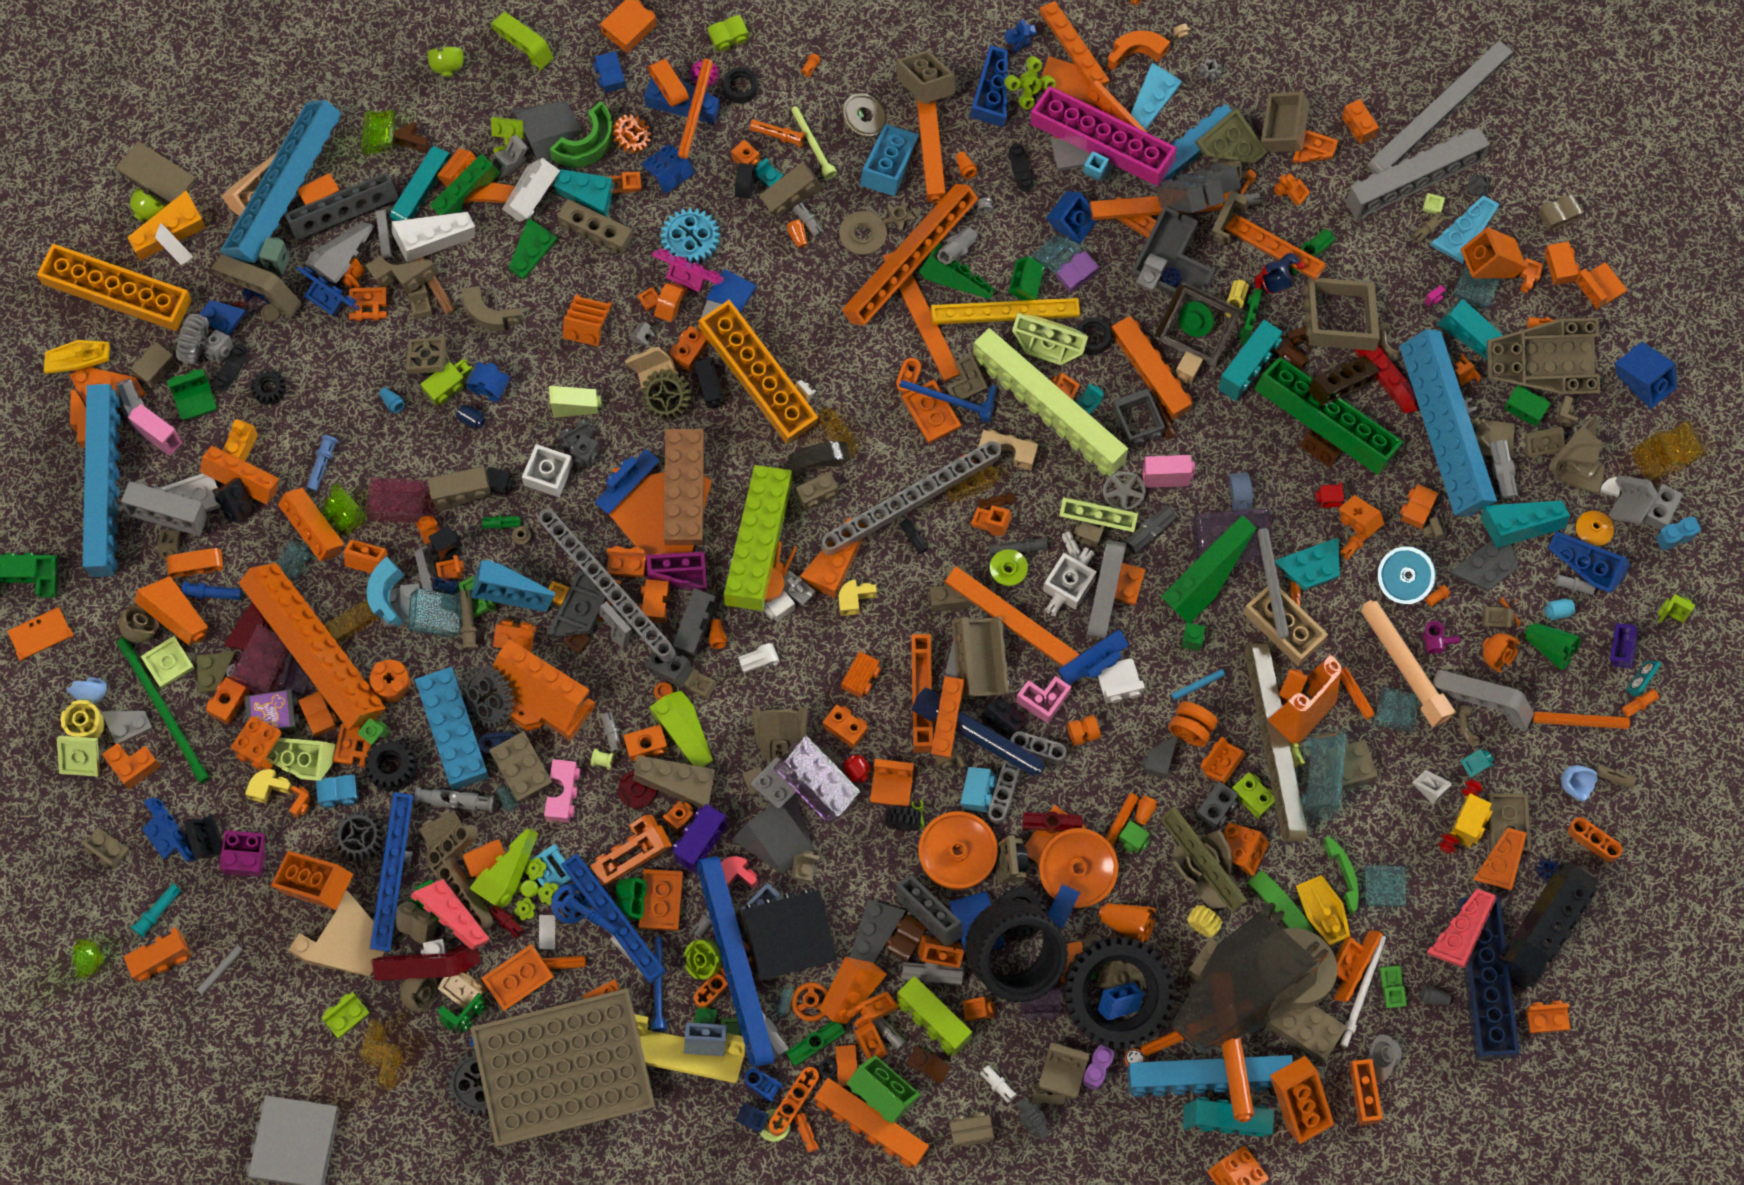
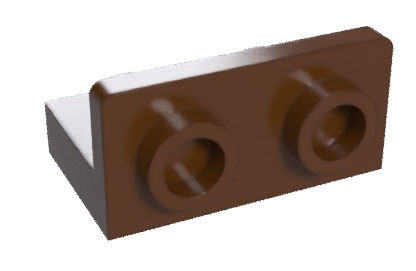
(1320, 448)

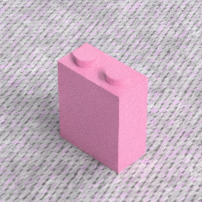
(155, 429)
(1168, 471)

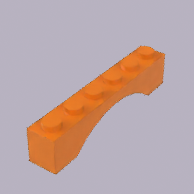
(920, 679)

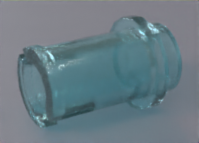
(505, 798)
(785, 1002)

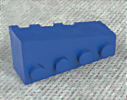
(990, 96)
(656, 100)

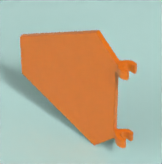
(642, 515)

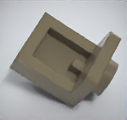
(1497, 616)

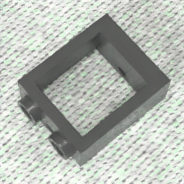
(1134, 400)

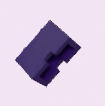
(1624, 646)

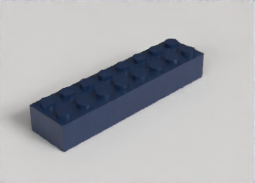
(1490, 992)

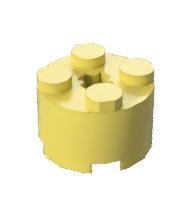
(76, 714)

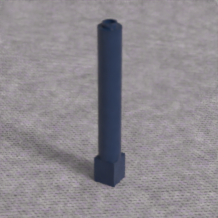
(927, 706)

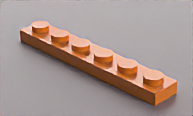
(1073, 44)
(1273, 245)

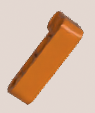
(717, 993)

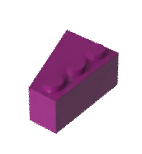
(680, 569)

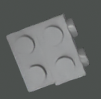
(400, 602)

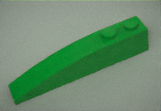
(1206, 576)

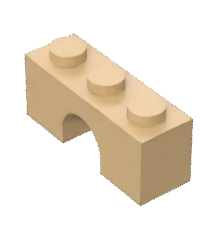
(1023, 450)

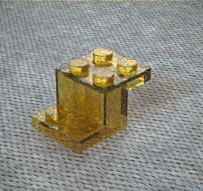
(1668, 451)
(381, 1055)

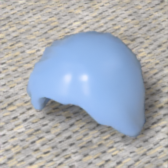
(90, 690)
(1579, 781)

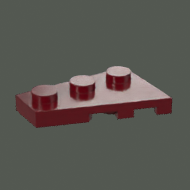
(244, 627)

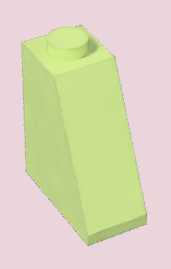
(573, 401)

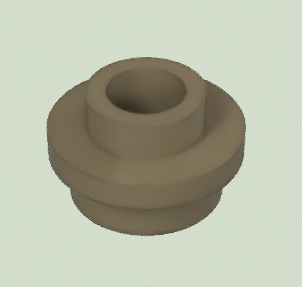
(521, 540)

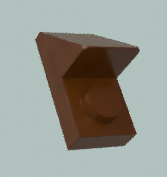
(407, 137)
(1298, 335)
(928, 1064)

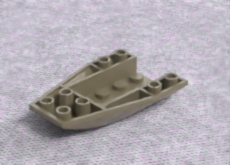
(1548, 357)

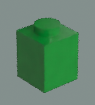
(1193, 636)

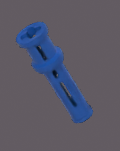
(202, 590)

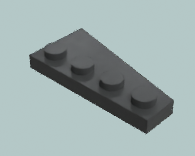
(874, 930)

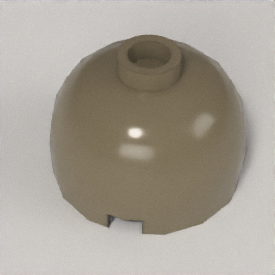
(137, 624)
(417, 993)

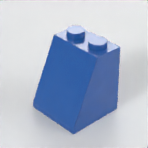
(1647, 374)

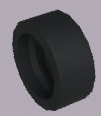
(740, 72)
(744, 180)
(1100, 324)

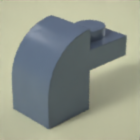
(1240, 491)

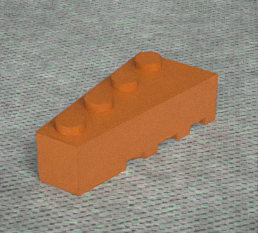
(829, 571)

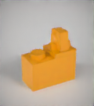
(240, 439)

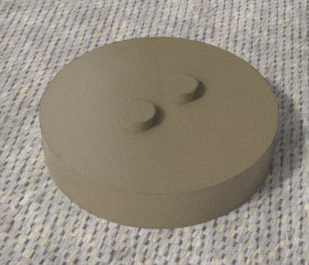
(1326, 970)

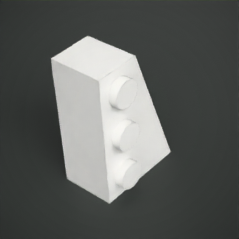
(530, 189)

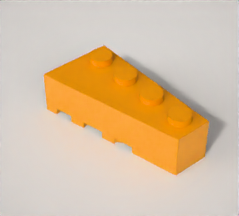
(178, 217)

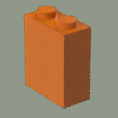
(628, 24)

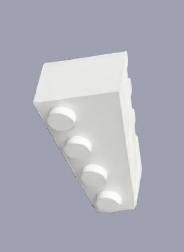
(431, 234)

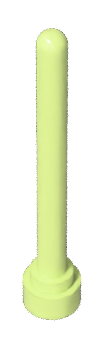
(828, 170)

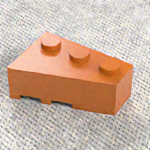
(158, 956)

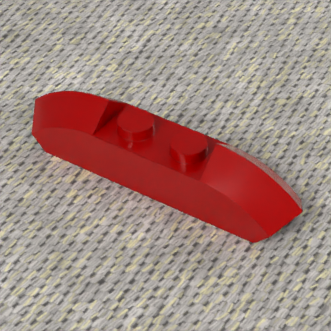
(1391, 380)

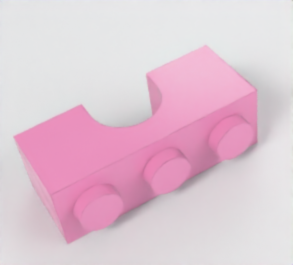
(560, 808)

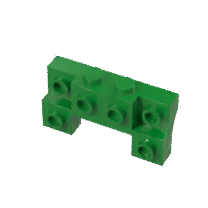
(31, 569)

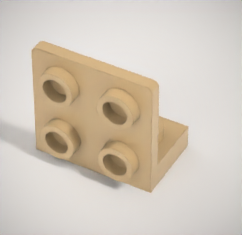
(652, 360)

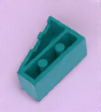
(586, 189)

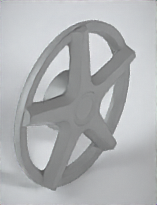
(1124, 490)

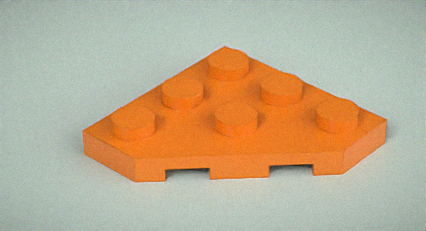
(96, 376)

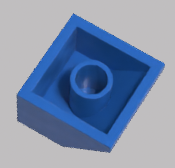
(1072, 216)

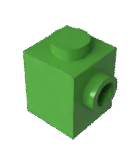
(1134, 838)

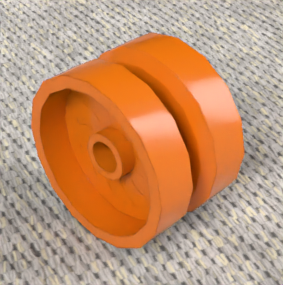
(1192, 724)

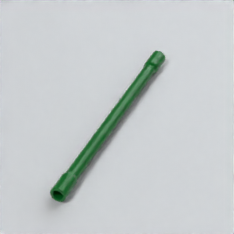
(196, 767)

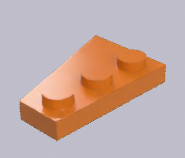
(1503, 861)

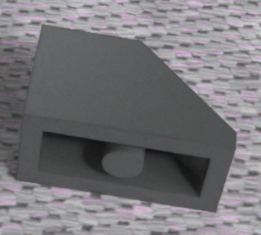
(1159, 759)

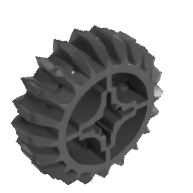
(351, 840)

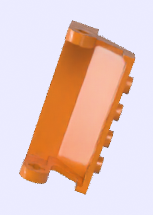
(542, 692)

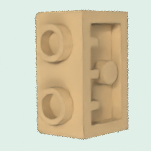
(461, 988)

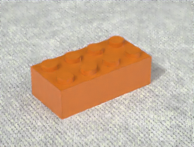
(312, 880)
(1302, 1099)

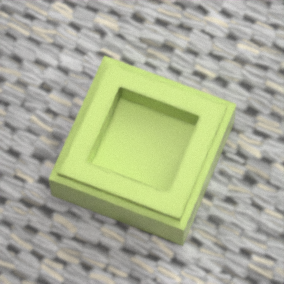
(1433, 203)

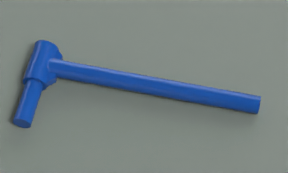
(985, 409)

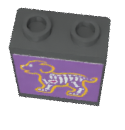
(275, 709)

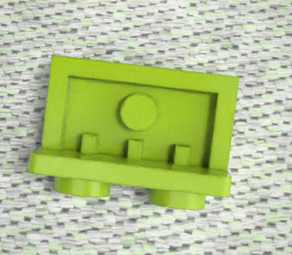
(1677, 608)

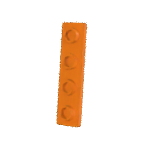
(1352, 961)

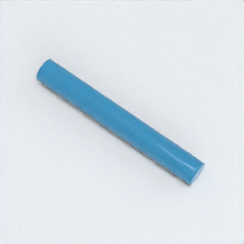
(1198, 684)

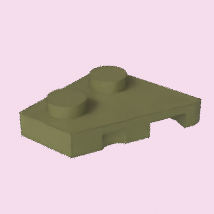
(212, 670)

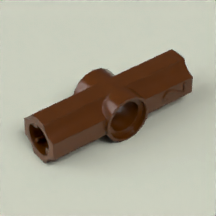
(1290, 354)

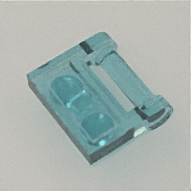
(1052, 249)

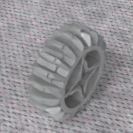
(191, 337)

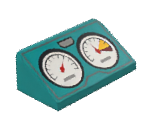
(1642, 677)

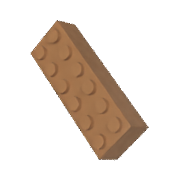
(684, 487)

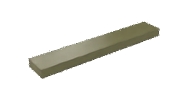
(1203, 860)

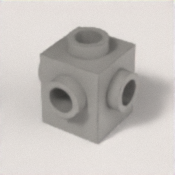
(217, 346)

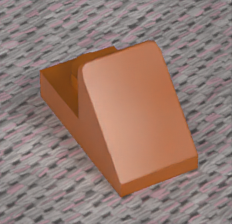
(870, 1041)

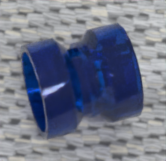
(1172, 280)

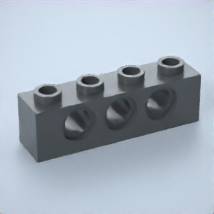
(929, 910)

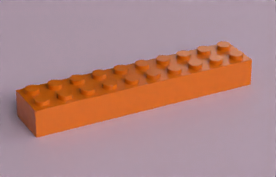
(312, 645)

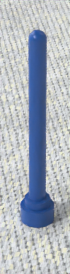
(658, 1022)

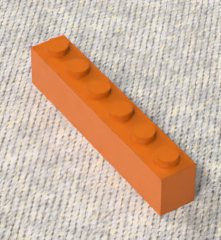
(1151, 367)
(870, 1122)

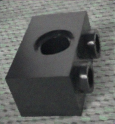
(446, 544)

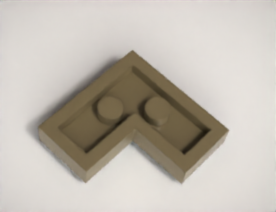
(971, 379)

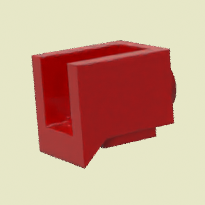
(1330, 496)

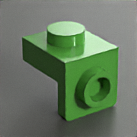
(373, 730)

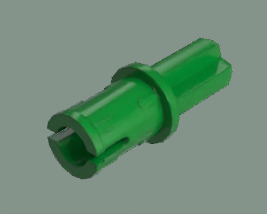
(501, 522)

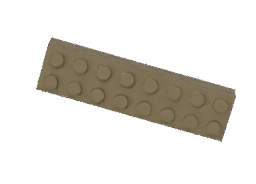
(1306, 1028)

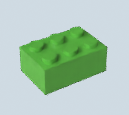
(883, 1089)

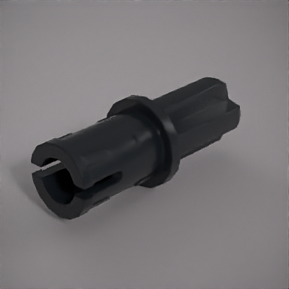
(913, 536)

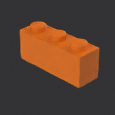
(1365, 1092)

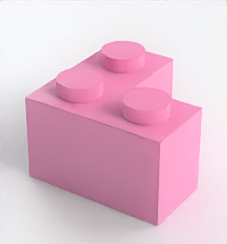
(1044, 703)

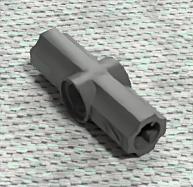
(1150, 529)

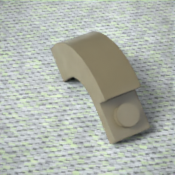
(486, 317)

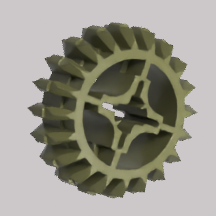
(650, 397)

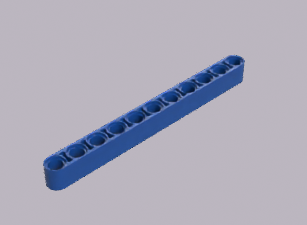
(735, 962)

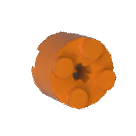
(387, 670)

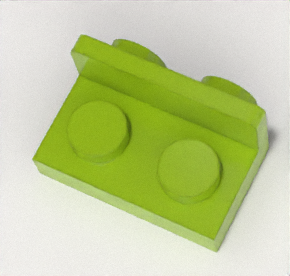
(345, 1015)

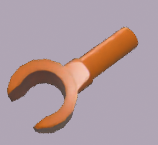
(1251, 177)

